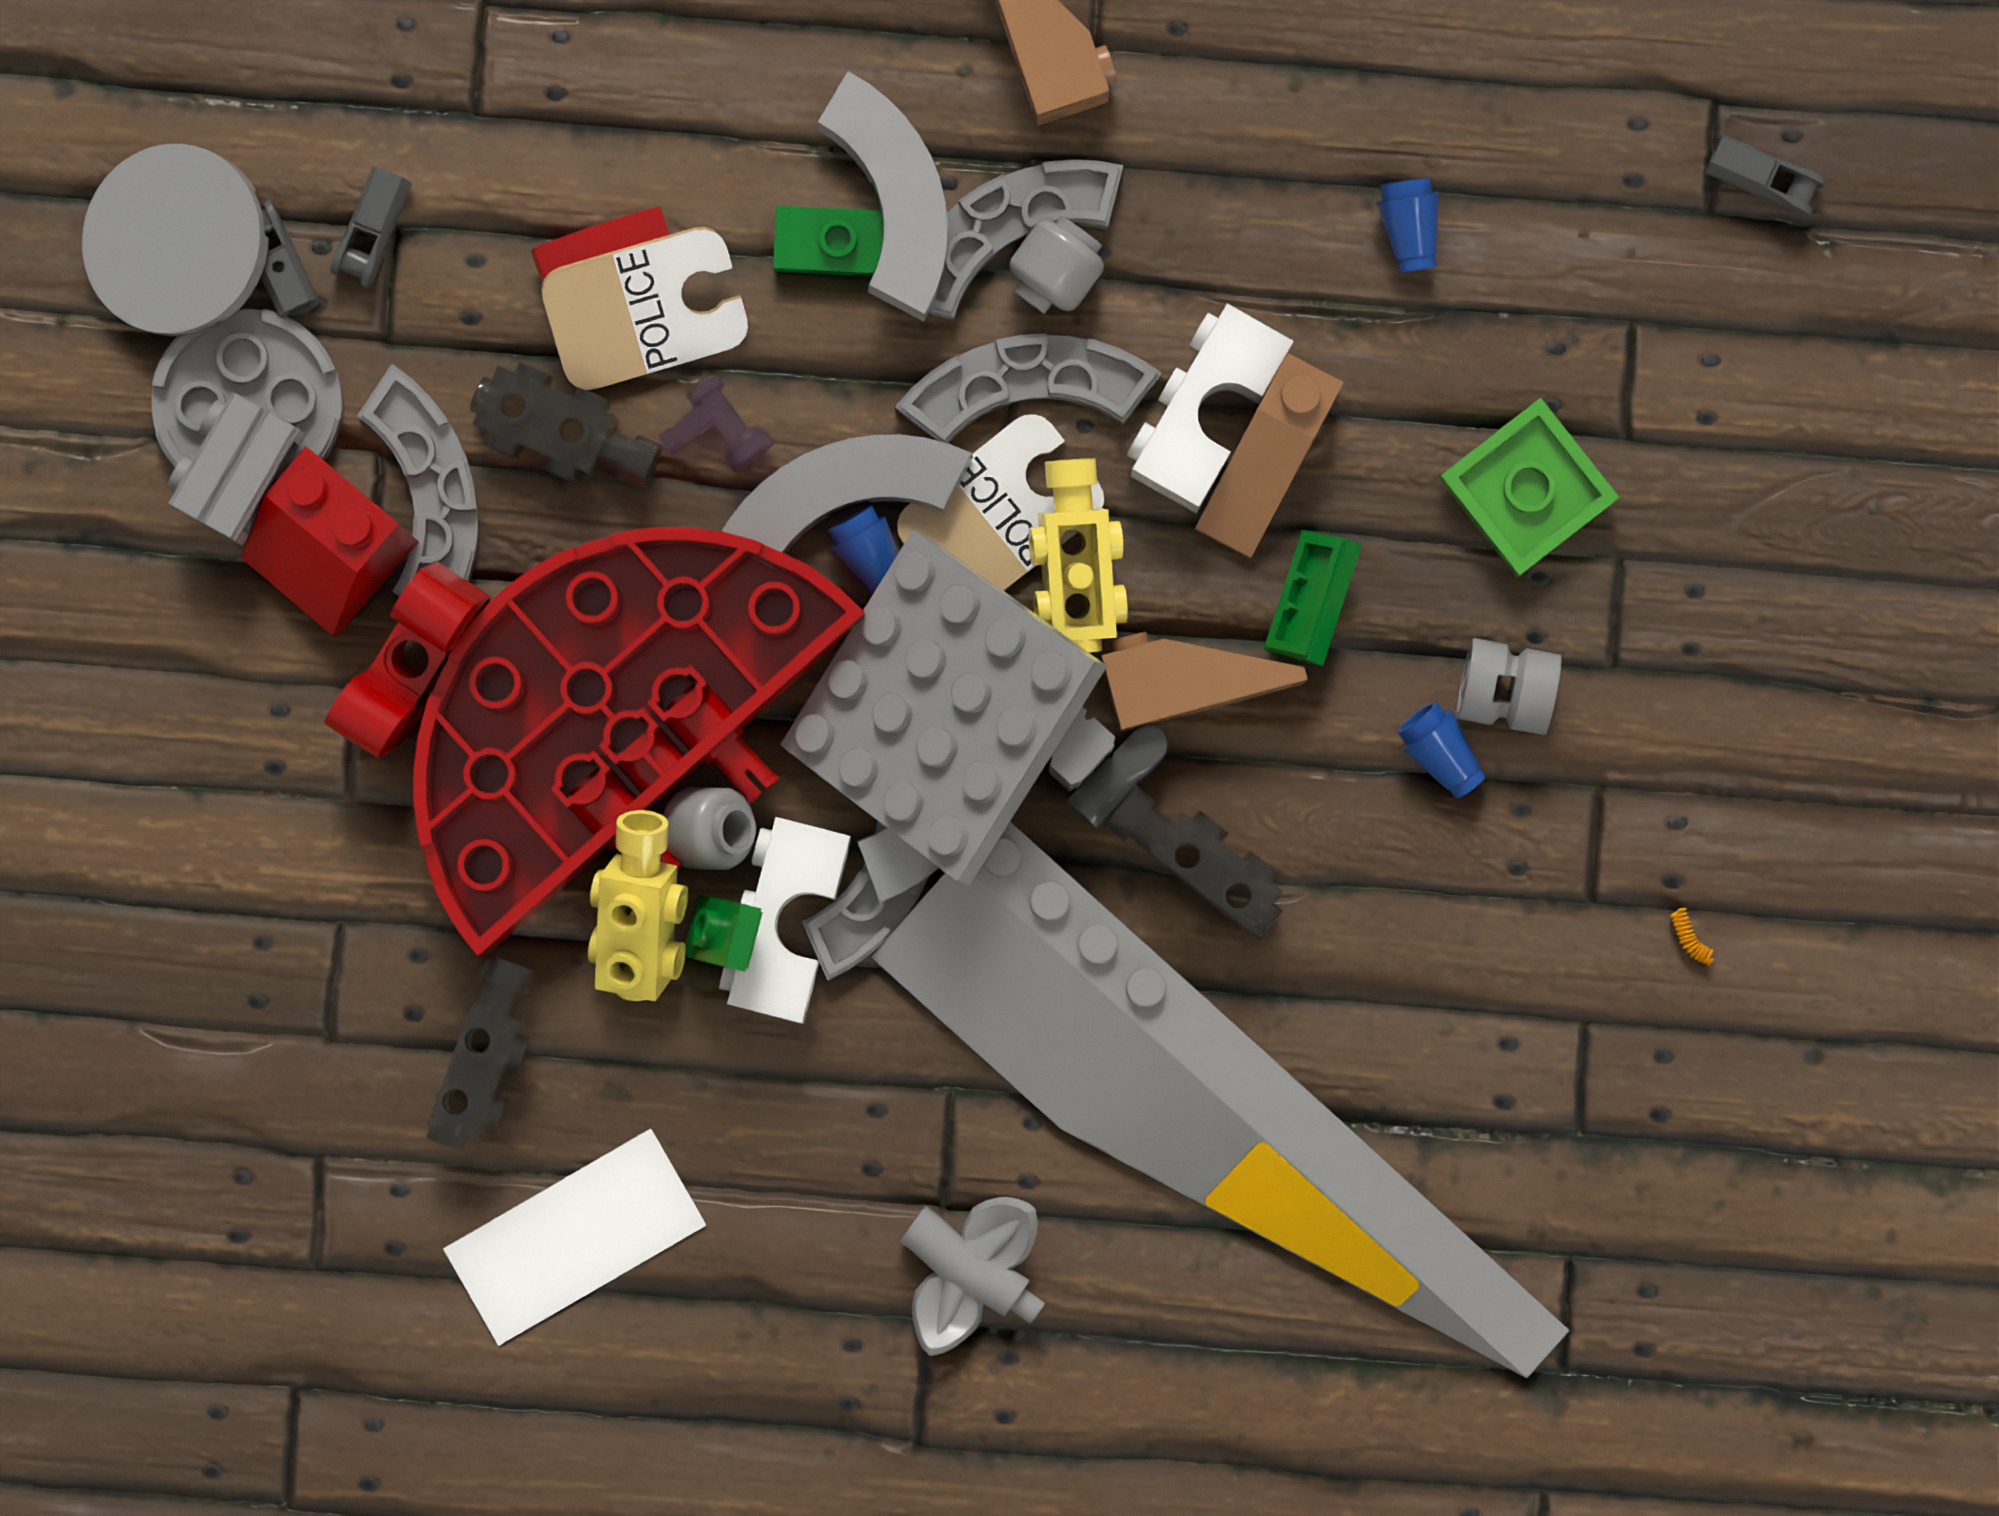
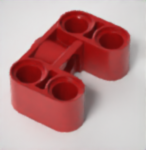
(389, 697)

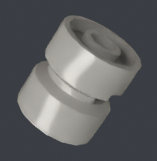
(1530, 691)

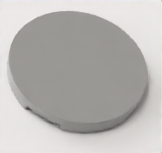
(174, 239)
(258, 358)

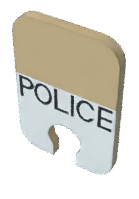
(627, 311)
(995, 505)

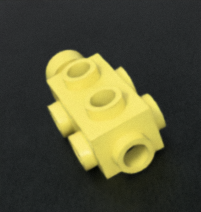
(1085, 571)
(638, 950)

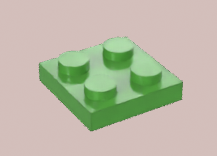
(1528, 487)

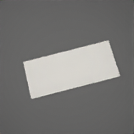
(574, 1237)

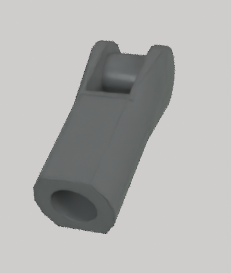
(1755, 170)
(375, 217)
(283, 271)
(1119, 775)

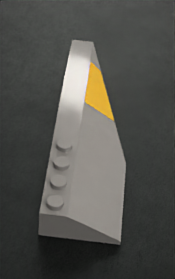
(1176, 1090)

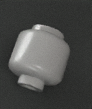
(1056, 265)
(709, 828)

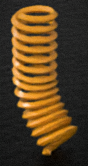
(1698, 950)

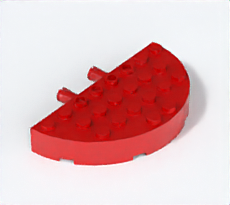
(599, 697)

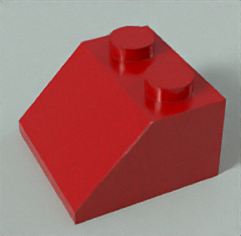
(324, 542)

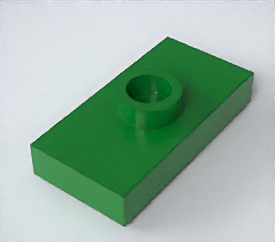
(827, 240)
(1312, 597)
(722, 932)

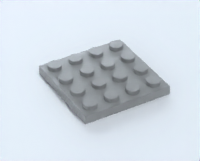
(942, 707)

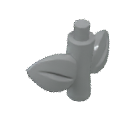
(971, 1270)

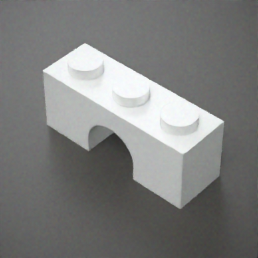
(1232, 356)
(794, 863)

